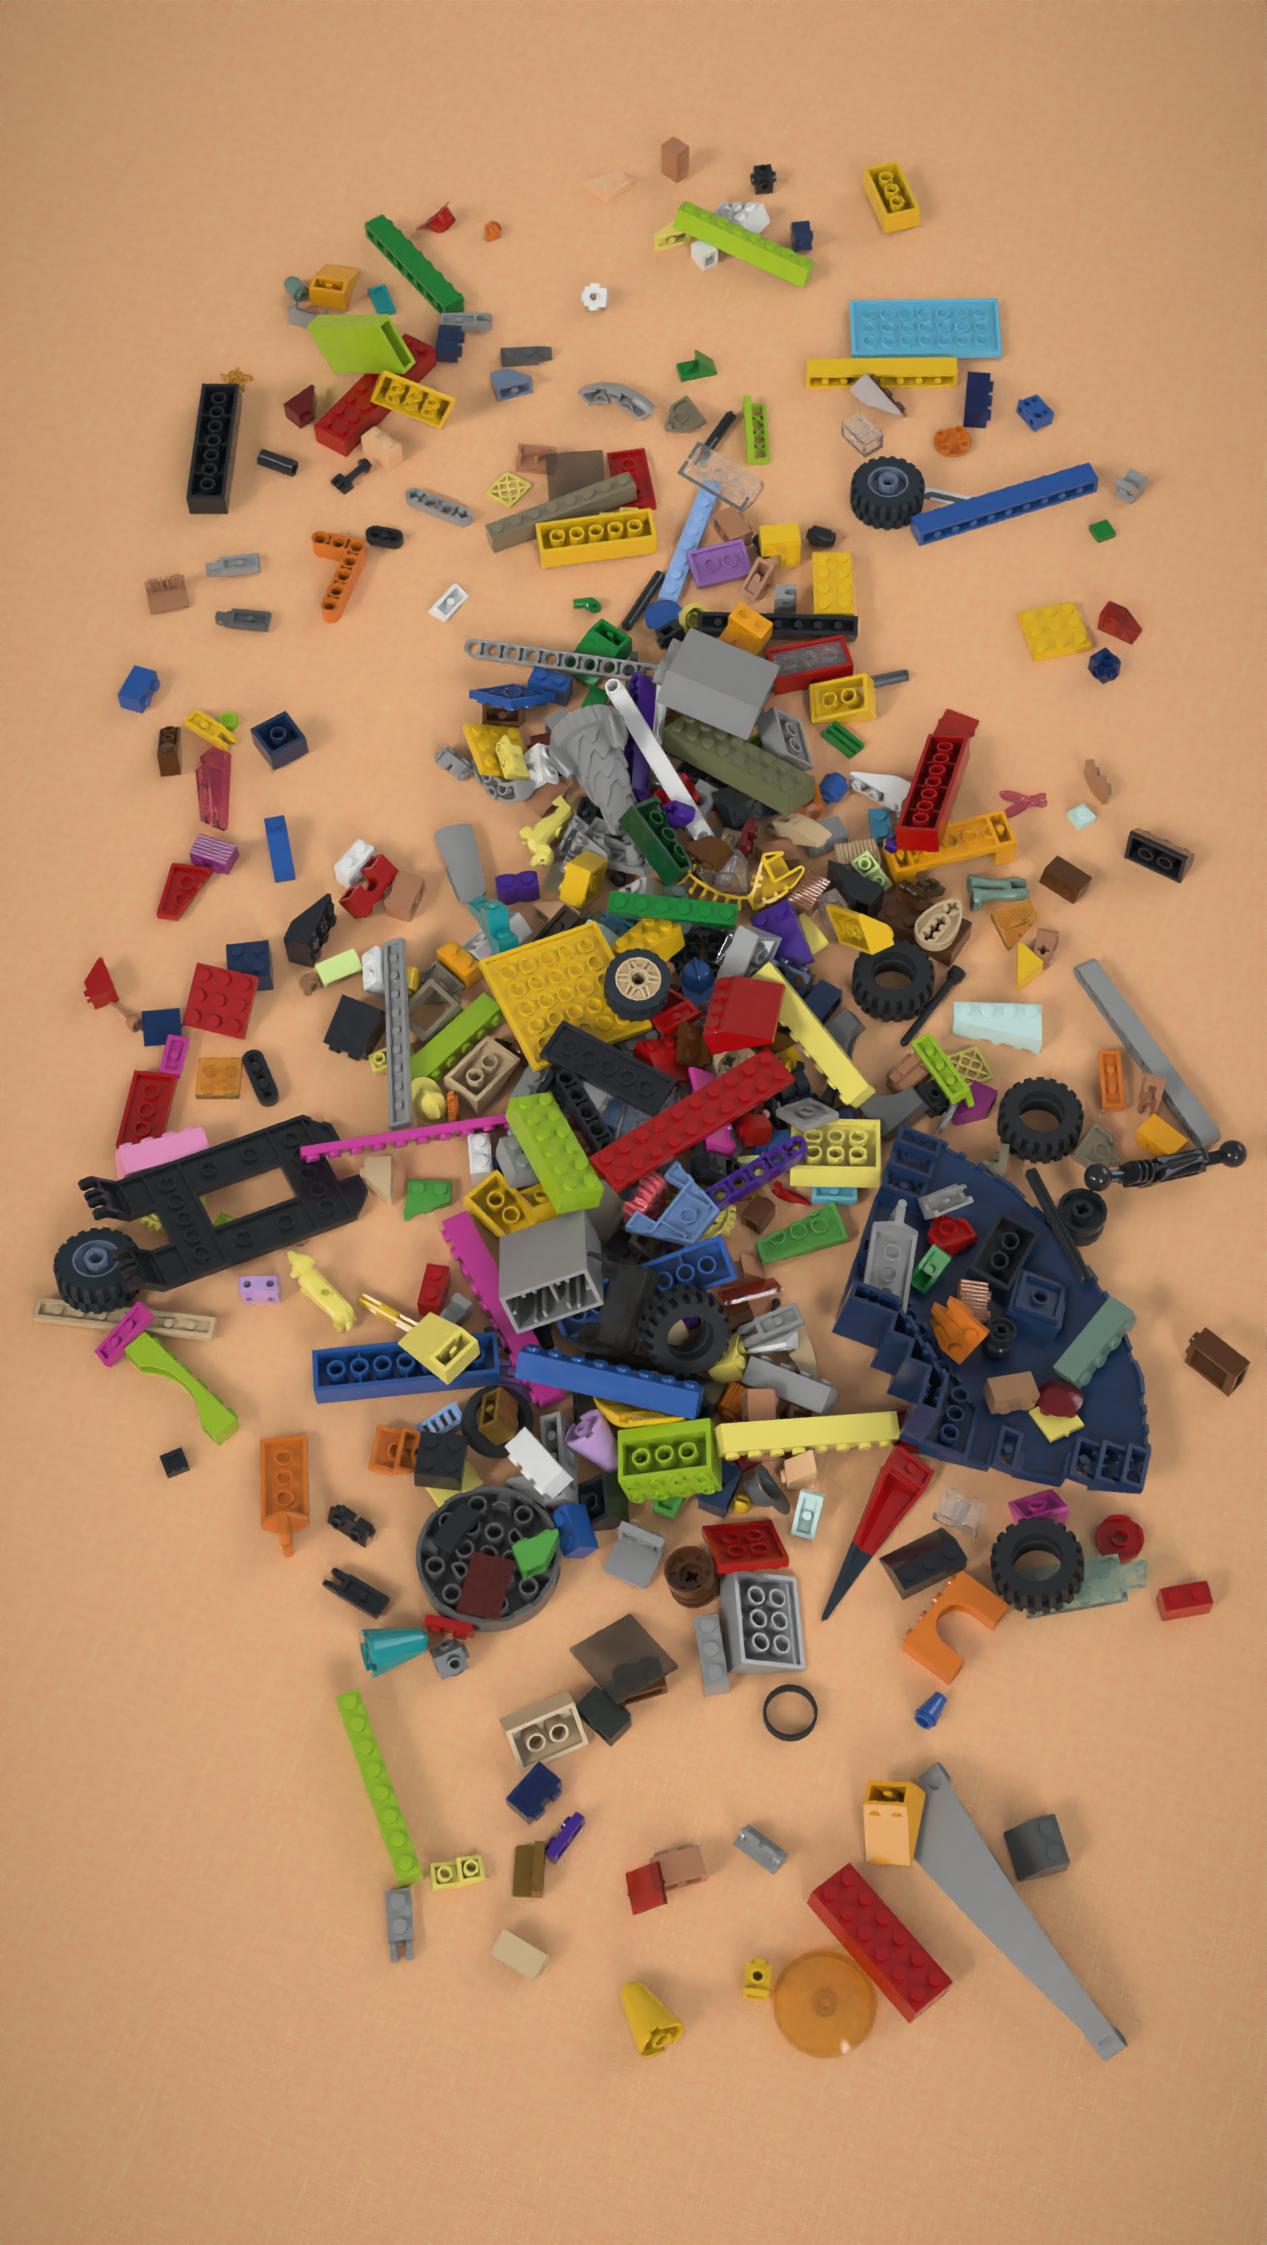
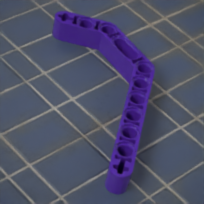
(644, 695)
(752, 1183)

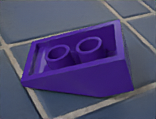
(784, 922)

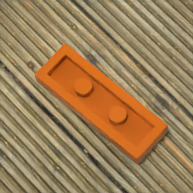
(1110, 1080)

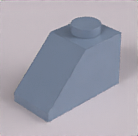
(510, 384)

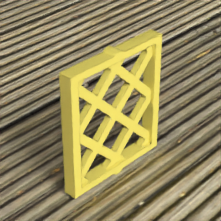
(517, 480)
(961, 1054)

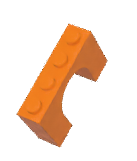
(961, 1595)

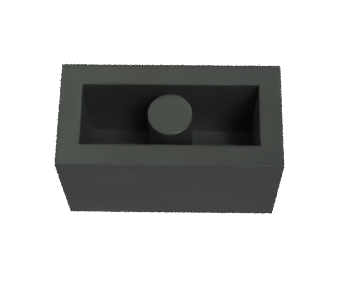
(604, 1715)

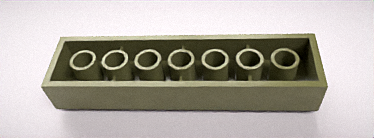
(739, 764)

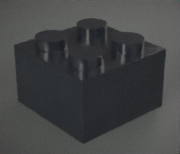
(441, 1461)

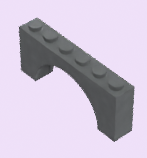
(889, 1109)

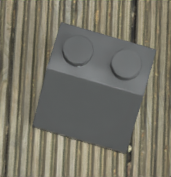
(1037, 1848)

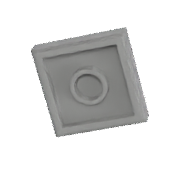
(807, 1114)

